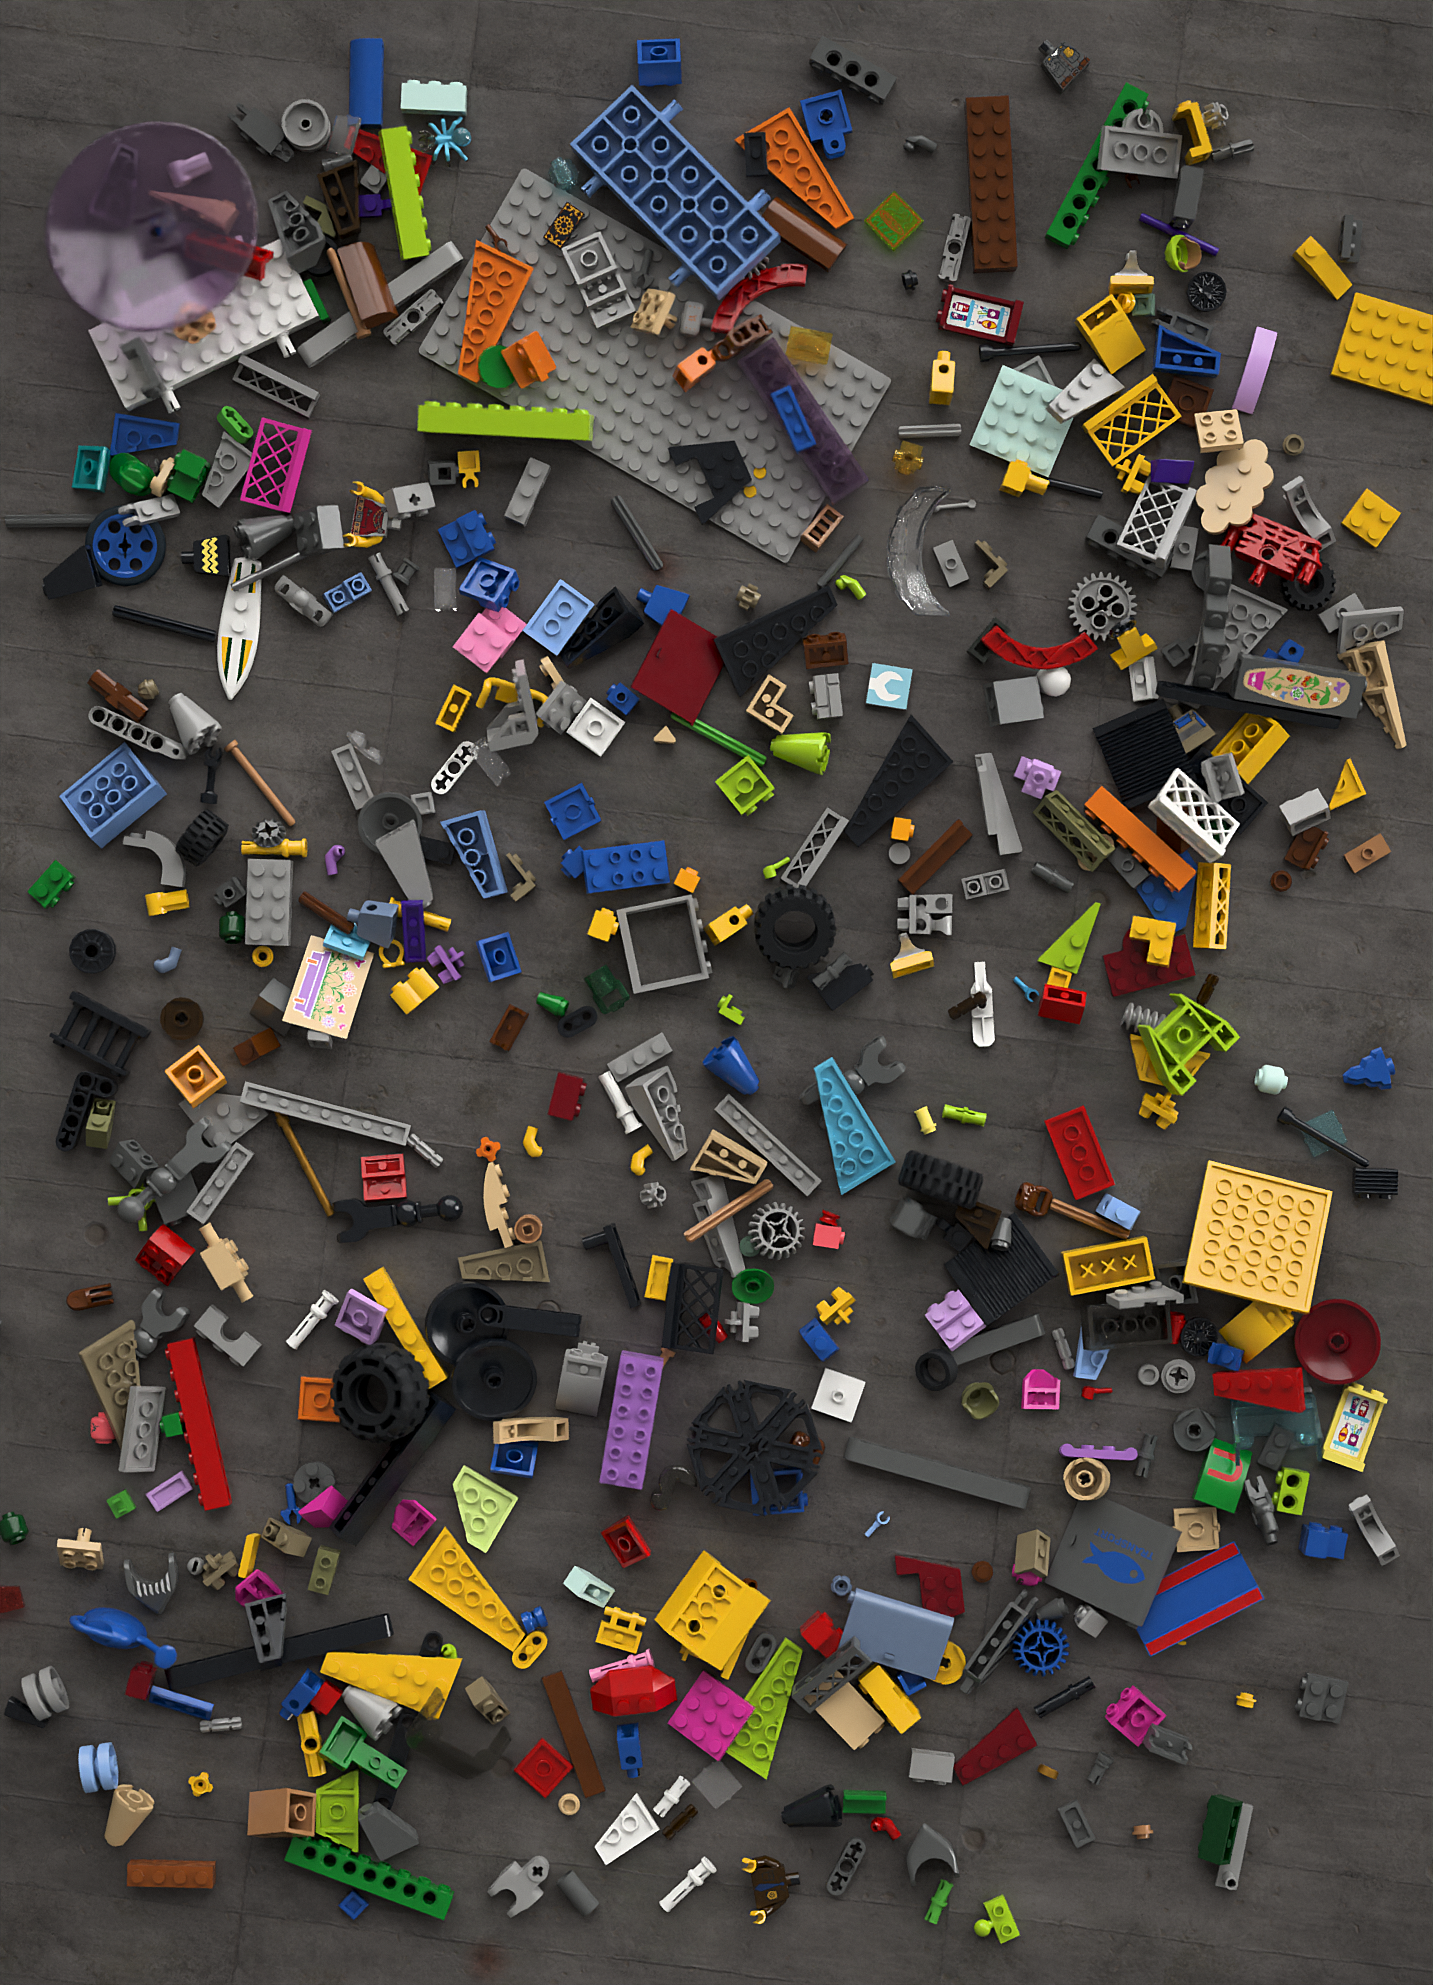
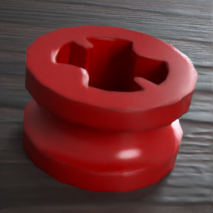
(829, 1217)

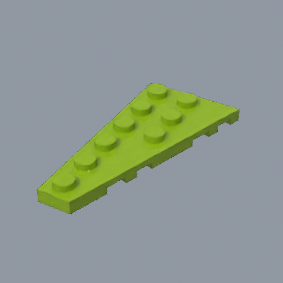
(770, 1697)

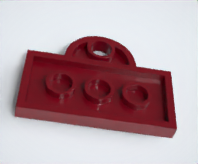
(1129, 970)

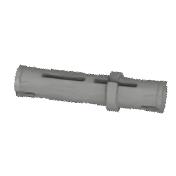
(388, 583)

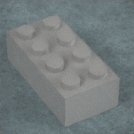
(269, 902)

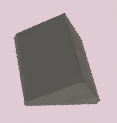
(272, 1006)
(1172, 1275)

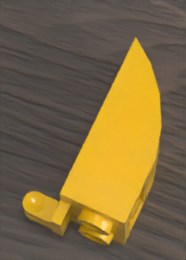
(1256, 1328)

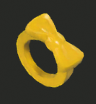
(399, 962)

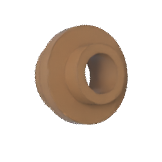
(1142, 1831)

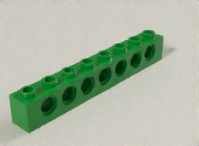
(1058, 232)
(357, 1878)

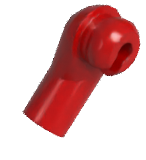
(885, 1824)

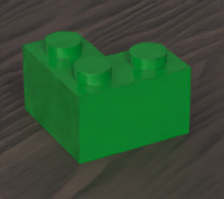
(189, 475)

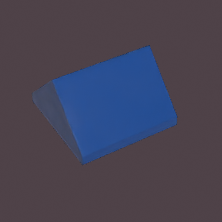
(498, 957)
(515, 1458)

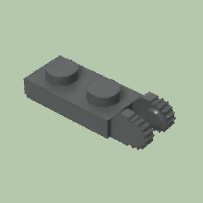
(1185, 325)

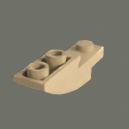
(494, 1195)

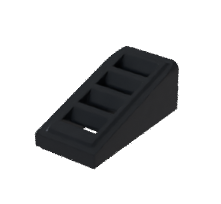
(20, 1711)

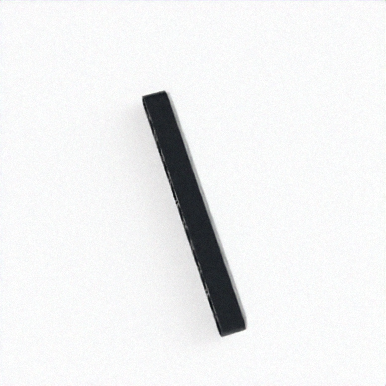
(295, 1648)

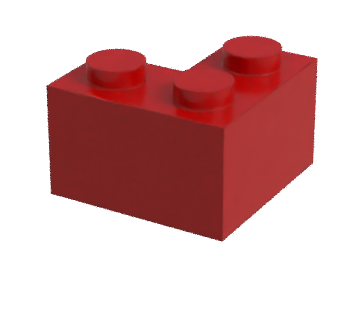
(821, 1633)

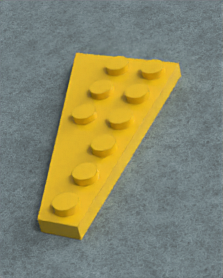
(458, 1584)
(395, 1677)

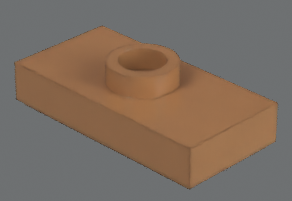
(1367, 853)

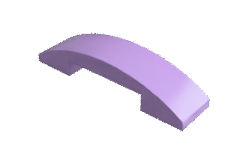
(1255, 370)

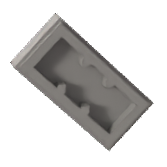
(1184, 549)
(950, 563)
(1331, 616)

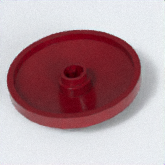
(1337, 1341)

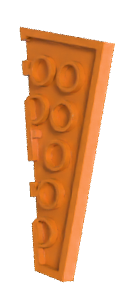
(800, 169)
(493, 295)

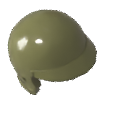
(979, 1400)

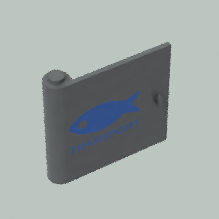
(1114, 1558)

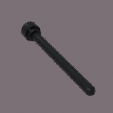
(988, 352)
(1287, 1117)

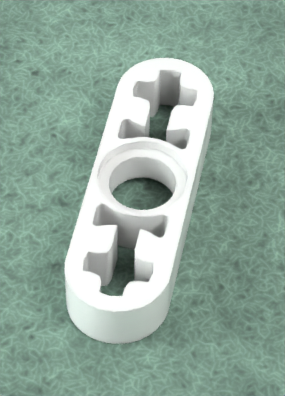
(440, 777)

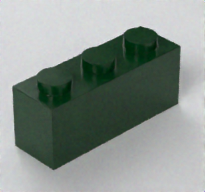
(1220, 1829)

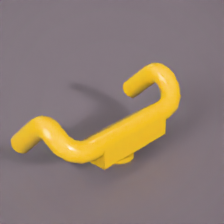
(506, 693)

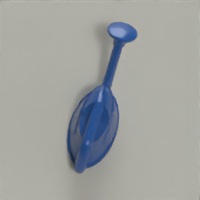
(121, 1631)

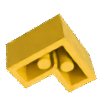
(1159, 935)

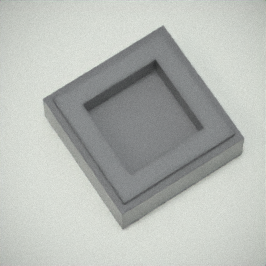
(424, 802)

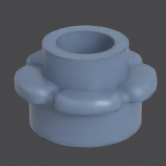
(841, 1591)

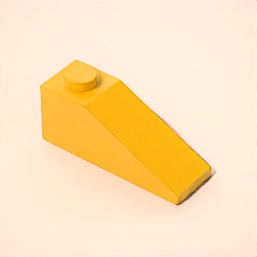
(1322, 267)

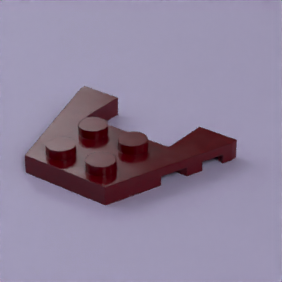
(938, 1584)

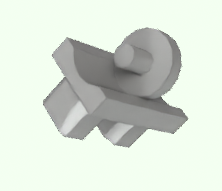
(740, 1322)

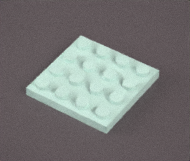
(1018, 424)

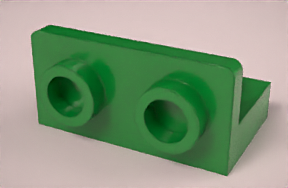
(52, 884)

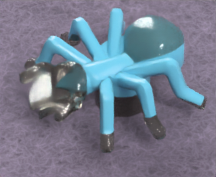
(449, 139)

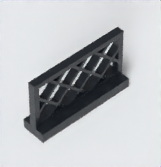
(675, 1309)

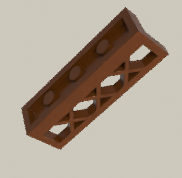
(935, 857)

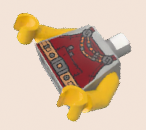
(370, 519)

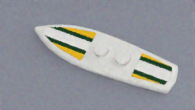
(239, 627)

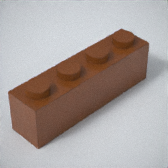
(171, 1873)

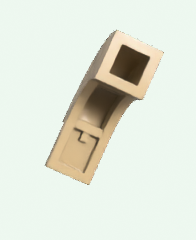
(531, 1429)

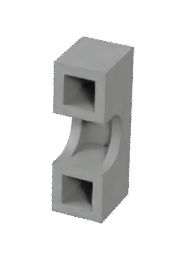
(527, 491)
(211, 1326)

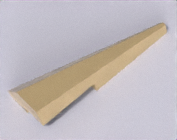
(1380, 694)

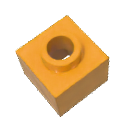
(901, 829)
(687, 879)

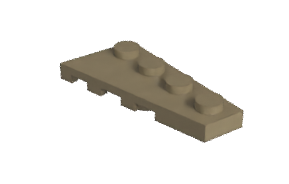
(515, 1262)

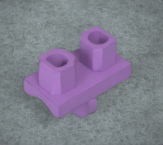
(451, 972)

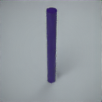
(1173, 231)

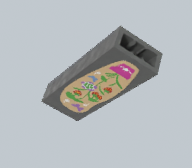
(1298, 685)

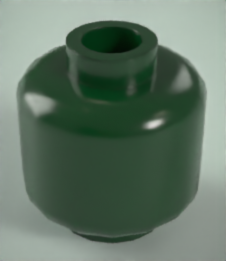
(232, 927)
(13, 1528)

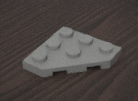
(226, 1116)

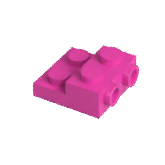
(1134, 1714)

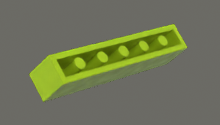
(403, 193)

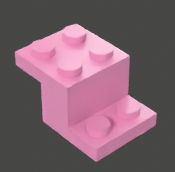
(489, 637)

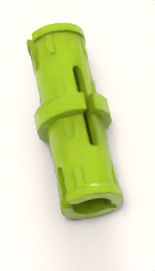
(964, 1115)

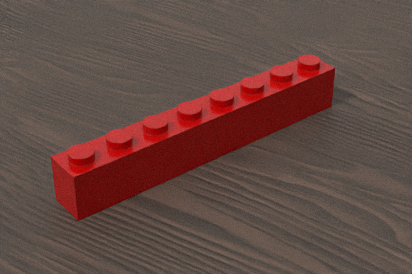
(199, 1424)

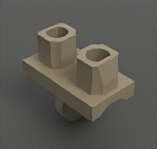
(218, 1566)

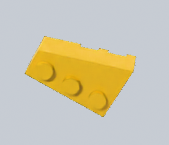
(889, 1697)

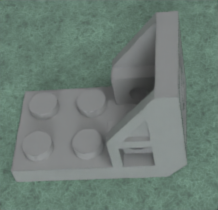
(511, 728)

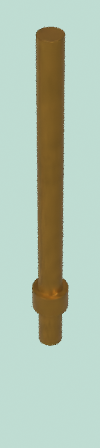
(283, 1121)

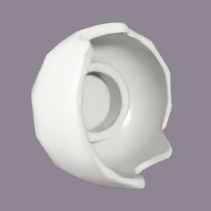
(1054, 681)

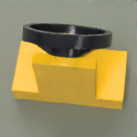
(1132, 644)

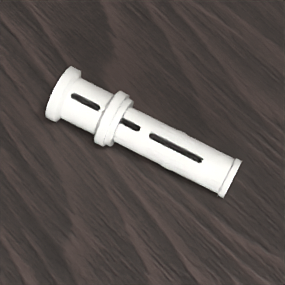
(624, 1111)
(317, 1312)
(694, 1878)

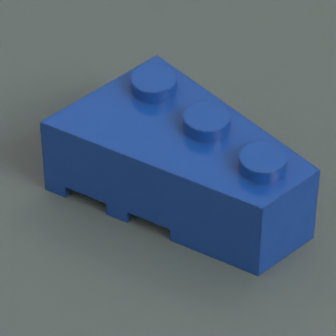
(1183, 356)

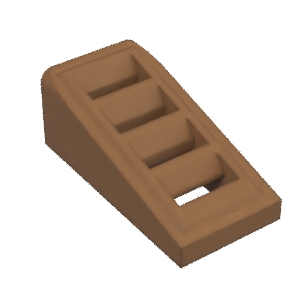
(810, 541)

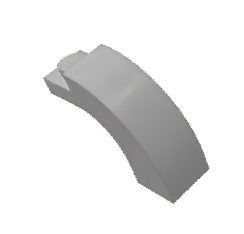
(1306, 514)
(172, 863)
(1373, 1530)

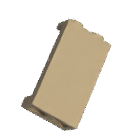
(848, 1713)

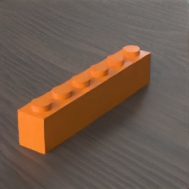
(1139, 839)

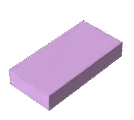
(169, 1491)

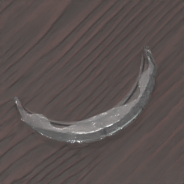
(905, 551)

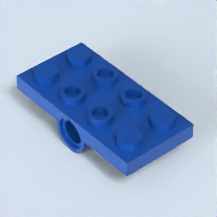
(625, 867)

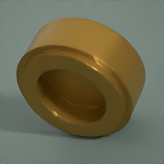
(1043, 1769)

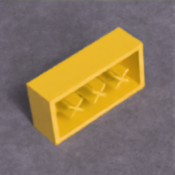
(1107, 1265)

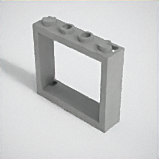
(629, 951)

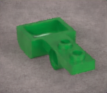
(347, 1746)

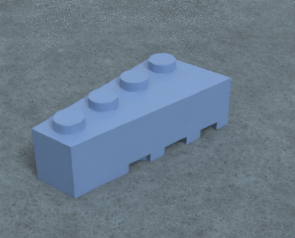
(477, 851)

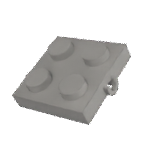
(561, 707)

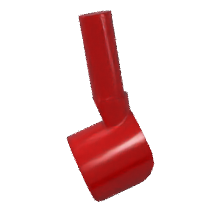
(1088, 1391)

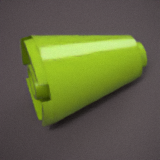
(803, 750)

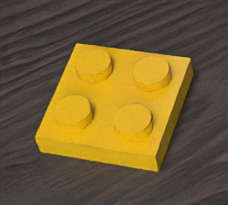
(1370, 518)

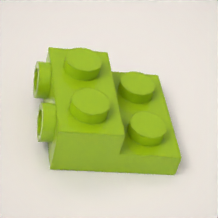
(745, 786)

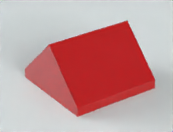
(626, 1542)

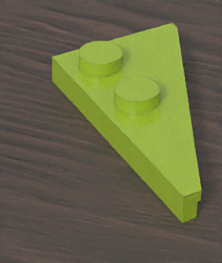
(1069, 949)

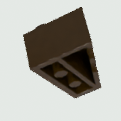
(342, 195)

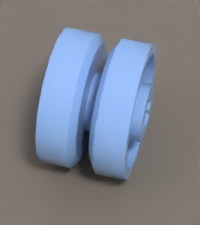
(98, 1767)

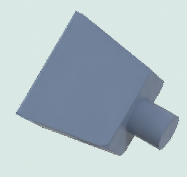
(376, 922)

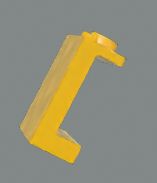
(1199, 136)

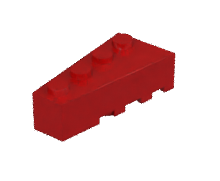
(1267, 1387)

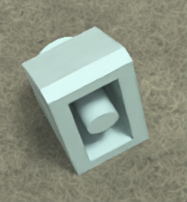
(588, 1587)

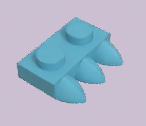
(345, 943)

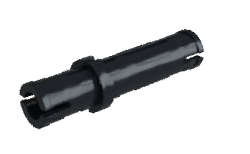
(1064, 1697)

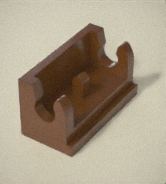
(509, 1027)

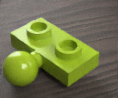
(1000, 1920)

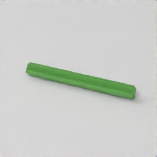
(723, 740)

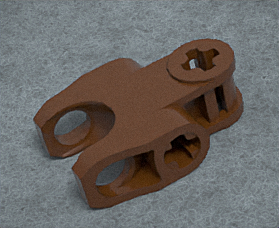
(742, 337)

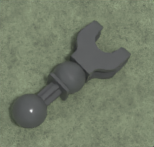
(156, 1323)

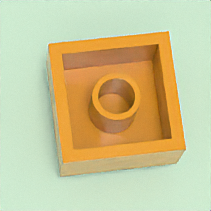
(195, 1076)

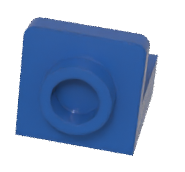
(1225, 1356)

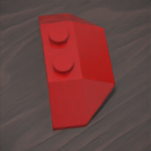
(633, 1691)

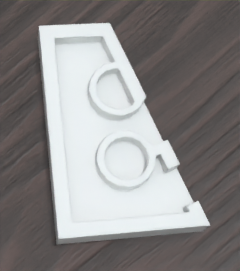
(627, 1831)

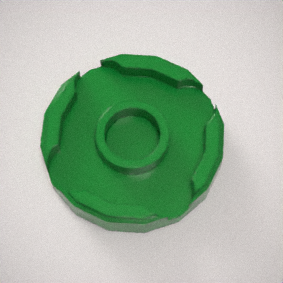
(493, 368)

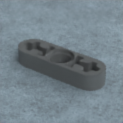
(847, 1849)

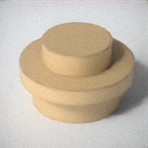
(569, 1804)

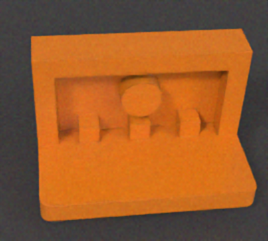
(529, 360)

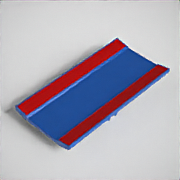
(1199, 1598)

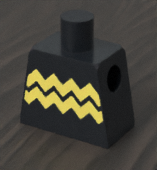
(210, 556)

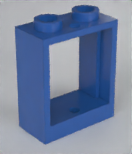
(802, 1497)

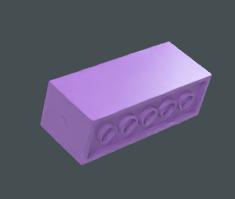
(631, 1419)

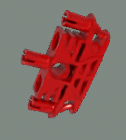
(1267, 538)

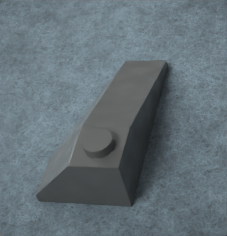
(298, 232)

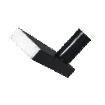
(611, 1236)

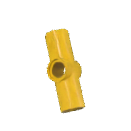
(309, 1729)

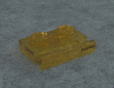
(808, 345)

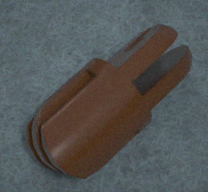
(83, 1298)

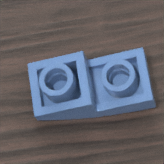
(347, 592)

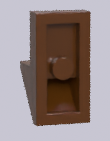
(256, 1046)

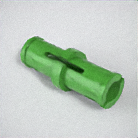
(938, 1901)

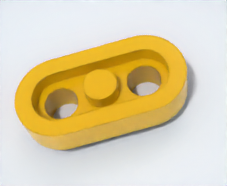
(530, 1649)

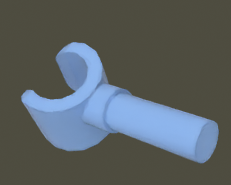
(877, 1523)

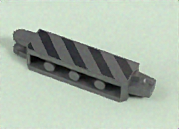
(997, 1642)

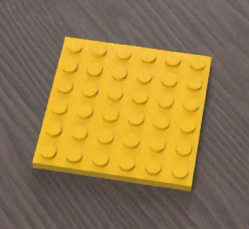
(1257, 1237)

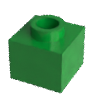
(171, 1424)

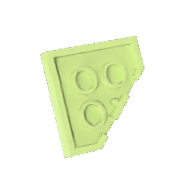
(481, 1506)

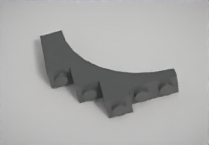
(1214, 616)

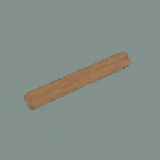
(1090, 1219)

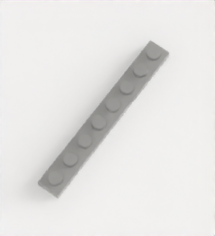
(325, 1113)

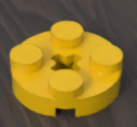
(955, 1666)

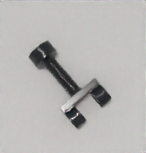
(212, 761)

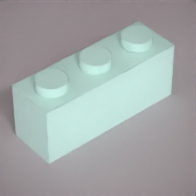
(434, 98)

